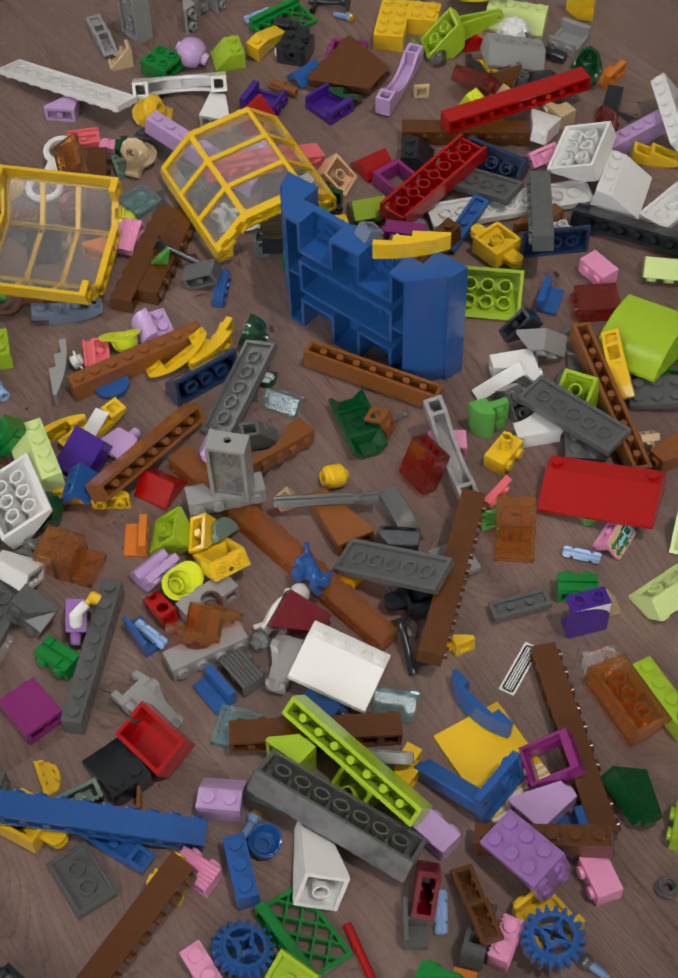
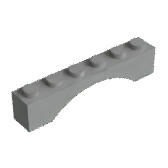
(444, 436)

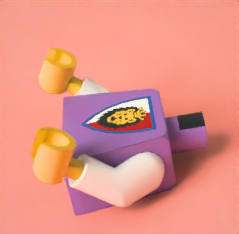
(76, 616)

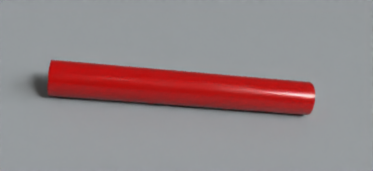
(359, 951)

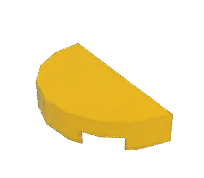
(49, 777)

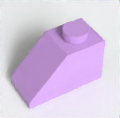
(62, 109)

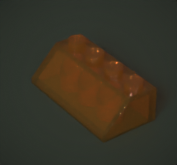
(626, 699)

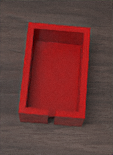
(155, 740)

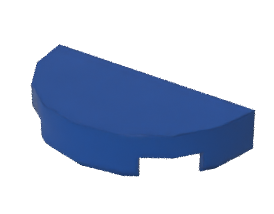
(114, 389)

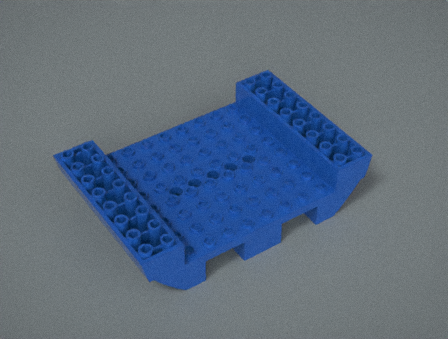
(390, 304)

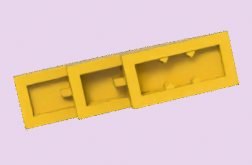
(418, 244)

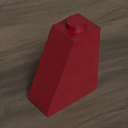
(297, 614)
(425, 890)

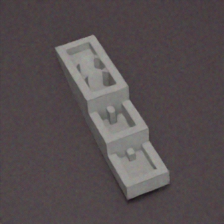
(101, 35)
(59, 373)

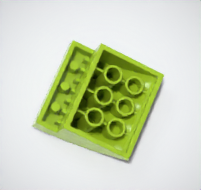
(647, 336)

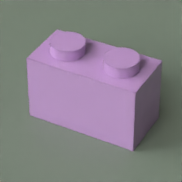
(441, 836)

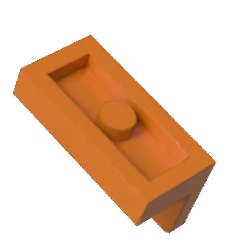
(612, 74)
(137, 538)

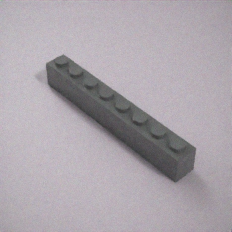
(540, 211)
(92, 658)

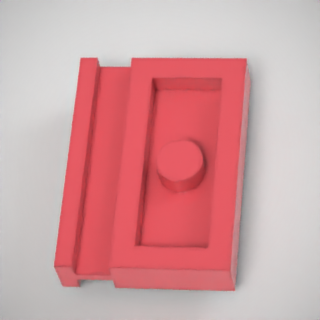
(87, 137)
(95, 351)
(500, 489)

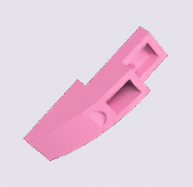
(199, 962)

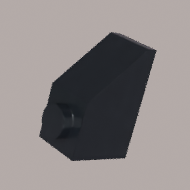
(521, 320)

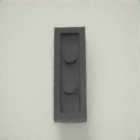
(519, 605)

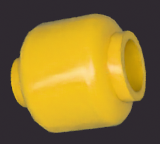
(334, 476)

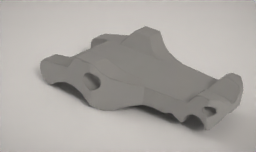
(284, 653)
(149, 691)

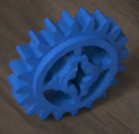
(559, 920)
(235, 939)

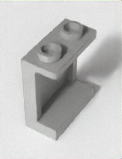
(570, 37)

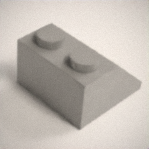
(544, 342)

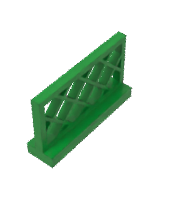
(281, 9)
(284, 940)

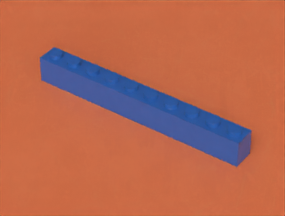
(102, 820)

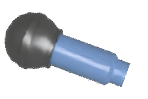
(587, 962)

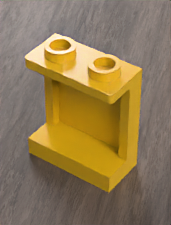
(524, 905)

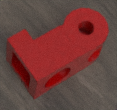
(161, 609)

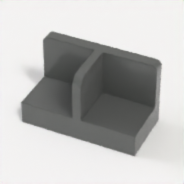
(413, 929)

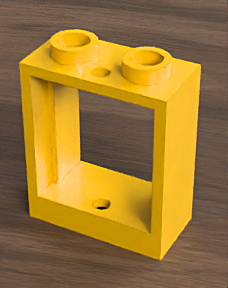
(220, 557)

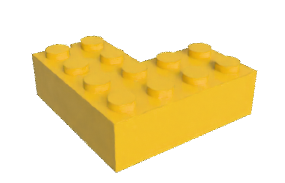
(401, 18)

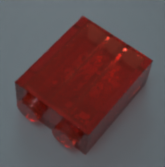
(471, 78)
(594, 302)
(424, 464)

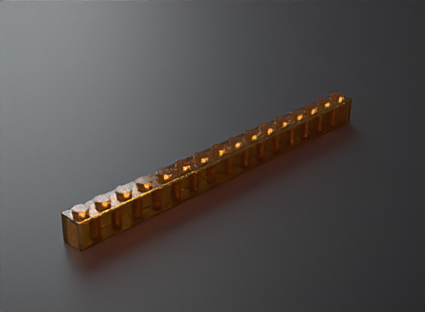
(283, 549)

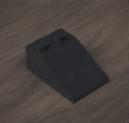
(118, 772)

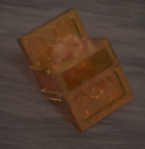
(70, 155)
(515, 529)
(69, 556)
(204, 623)

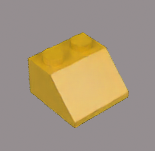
(582, 9)

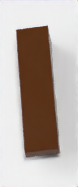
(476, 905)

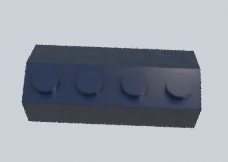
(502, 161)
(566, 241)
(201, 377)

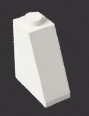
(214, 108)
(543, 126)
(20, 569)

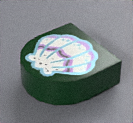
(269, 379)

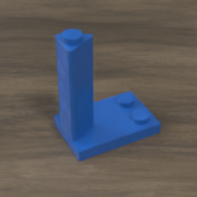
(483, 801)

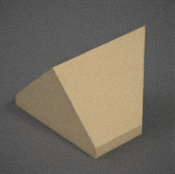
(123, 58)

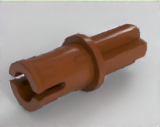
(278, 85)

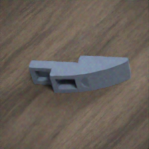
(65, 312)

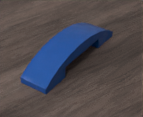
(494, 722)
(126, 853)

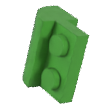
(487, 416)

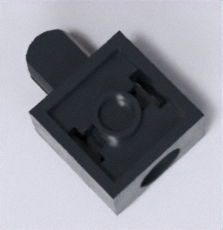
(295, 47)
(413, 602)

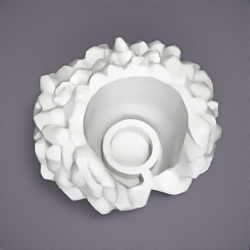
(515, 27)

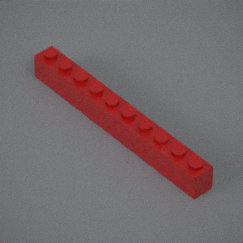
(515, 100)

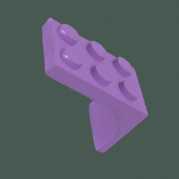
(527, 855)

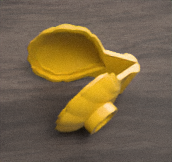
(147, 106)

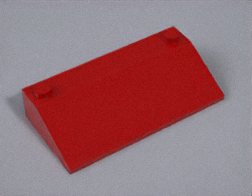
(602, 491)

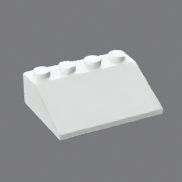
(583, 151)
(621, 186)
(22, 502)
(339, 666)

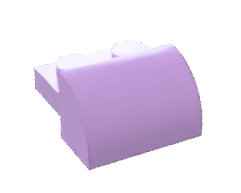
(151, 324)
(153, 569)

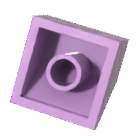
(221, 799)

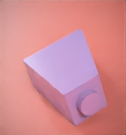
(544, 803)

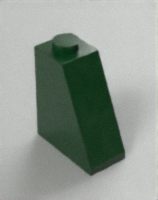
(633, 794)

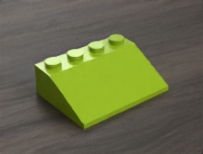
(493, 293)

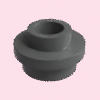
(667, 881)

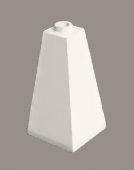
(317, 871)

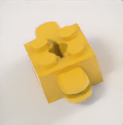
(497, 245)
(32, 838)

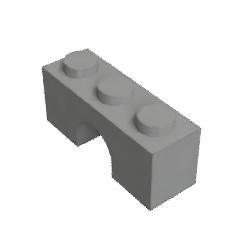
(223, 592)

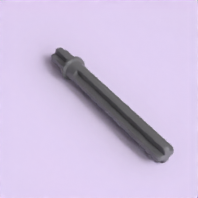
(326, 498)

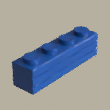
(221, 289)

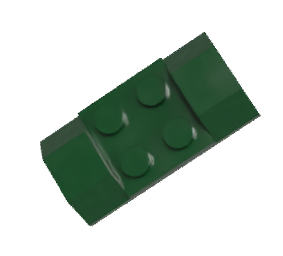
(362, 437)

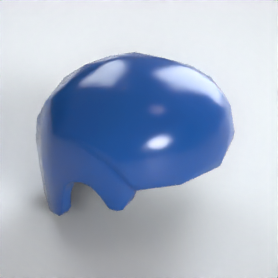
(264, 840)

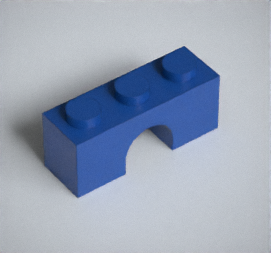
(241, 871)

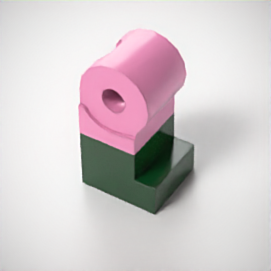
(113, 146)

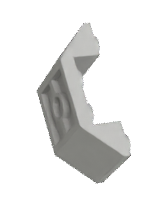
(195, 8)

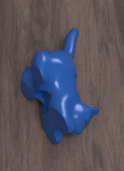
(307, 569)

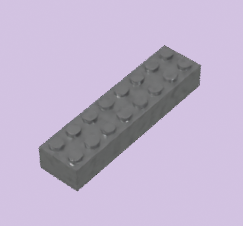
(337, 815)

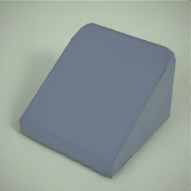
(368, 231)

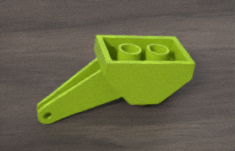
(452, 30)

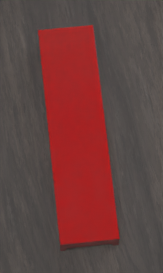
(433, 183)

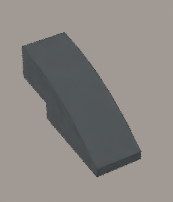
(397, 509)

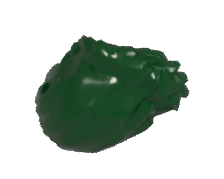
(590, 63)

